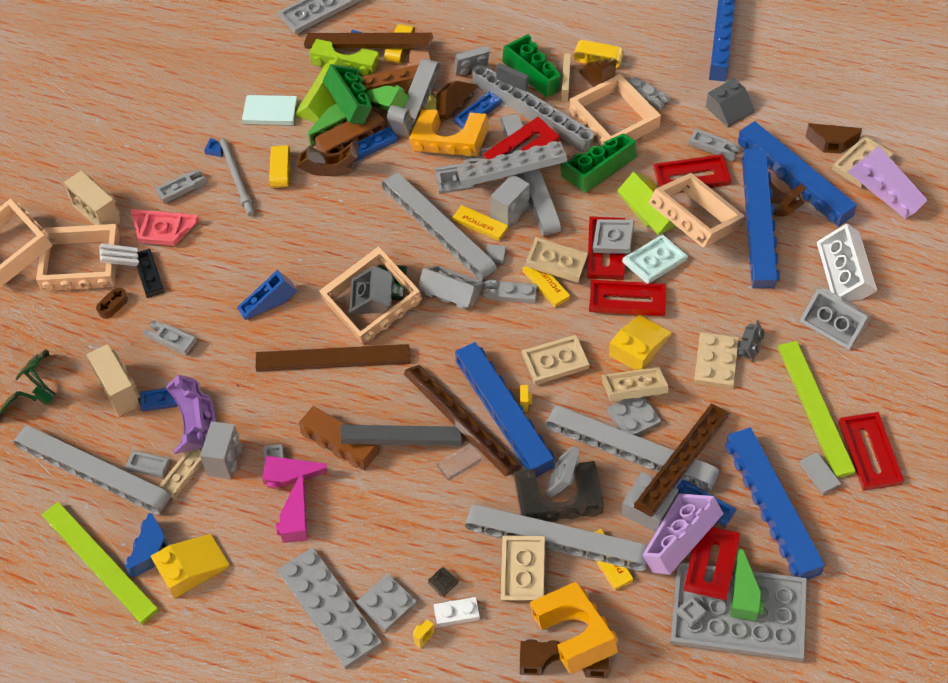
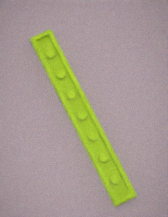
(816, 410)
(100, 563)

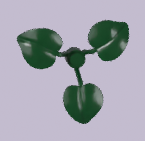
(41, 391)

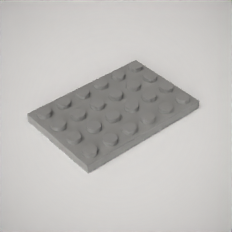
(775, 633)

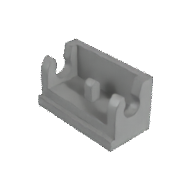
(448, 179)

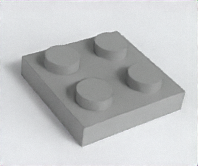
(467, 60)
(613, 236)
(633, 416)
(562, 472)
(386, 603)

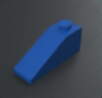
(269, 294)

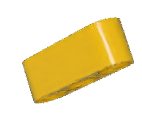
(592, 51)
(398, 55)
(279, 166)

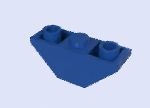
(148, 543)

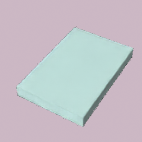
(269, 110)
(655, 259)

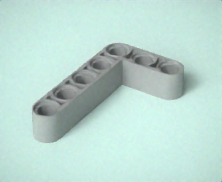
(404, 119)

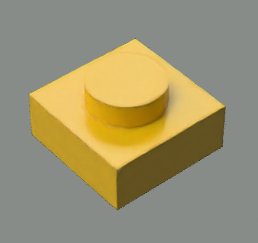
(525, 397)
(423, 633)

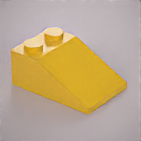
(638, 342)
(189, 563)

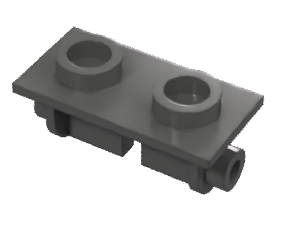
(753, 335)

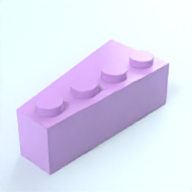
(888, 182)
(680, 531)

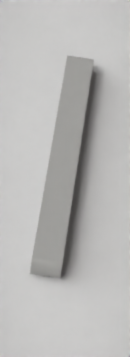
(533, 107)
(539, 195)
(439, 226)
(625, 445)
(92, 469)
(558, 537)

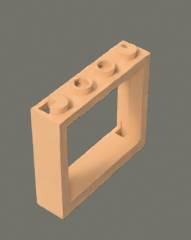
(630, 95)
(704, 196)
(78, 234)
(28, 252)
(343, 282)

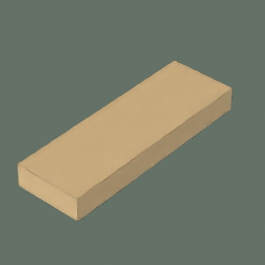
(566, 76)
(182, 473)

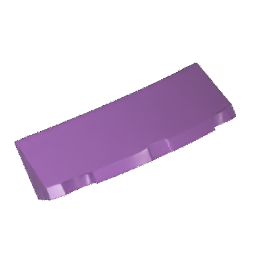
(196, 412)

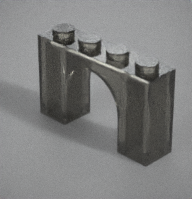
(586, 501)

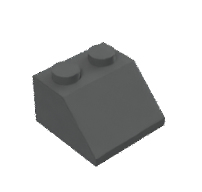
(729, 102)
(370, 291)

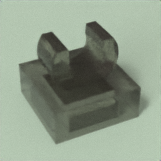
(442, 581)

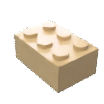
(92, 200)
(114, 379)

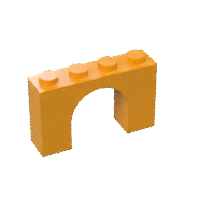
(466, 142)
(573, 604)

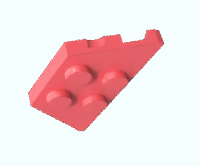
(162, 227)

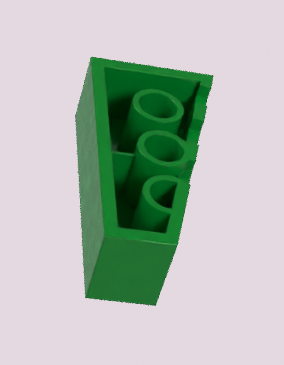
(526, 58)
(348, 92)
(599, 162)

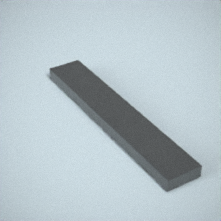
(400, 435)

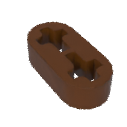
(111, 302)

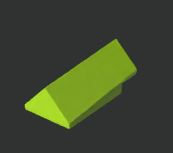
(318, 97)
(637, 193)

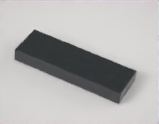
(149, 274)

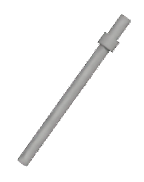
(245, 199)

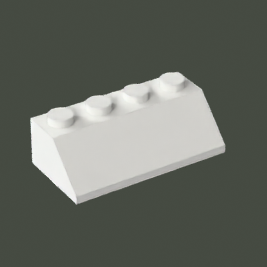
(846, 264)

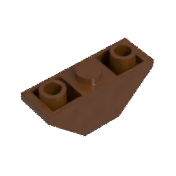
(599, 71)
(452, 97)
(833, 138)

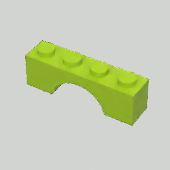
(365, 60)

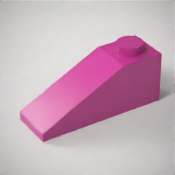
(286, 471)
(293, 515)

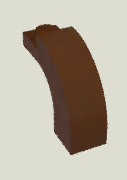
(328, 164)
(785, 203)

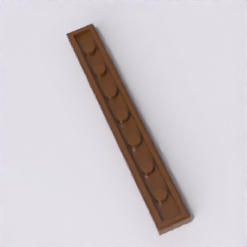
(372, 40)
(332, 357)
(462, 420)
(680, 460)

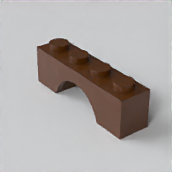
(538, 655)

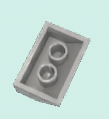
(450, 286)
(835, 318)

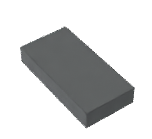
(512, 77)

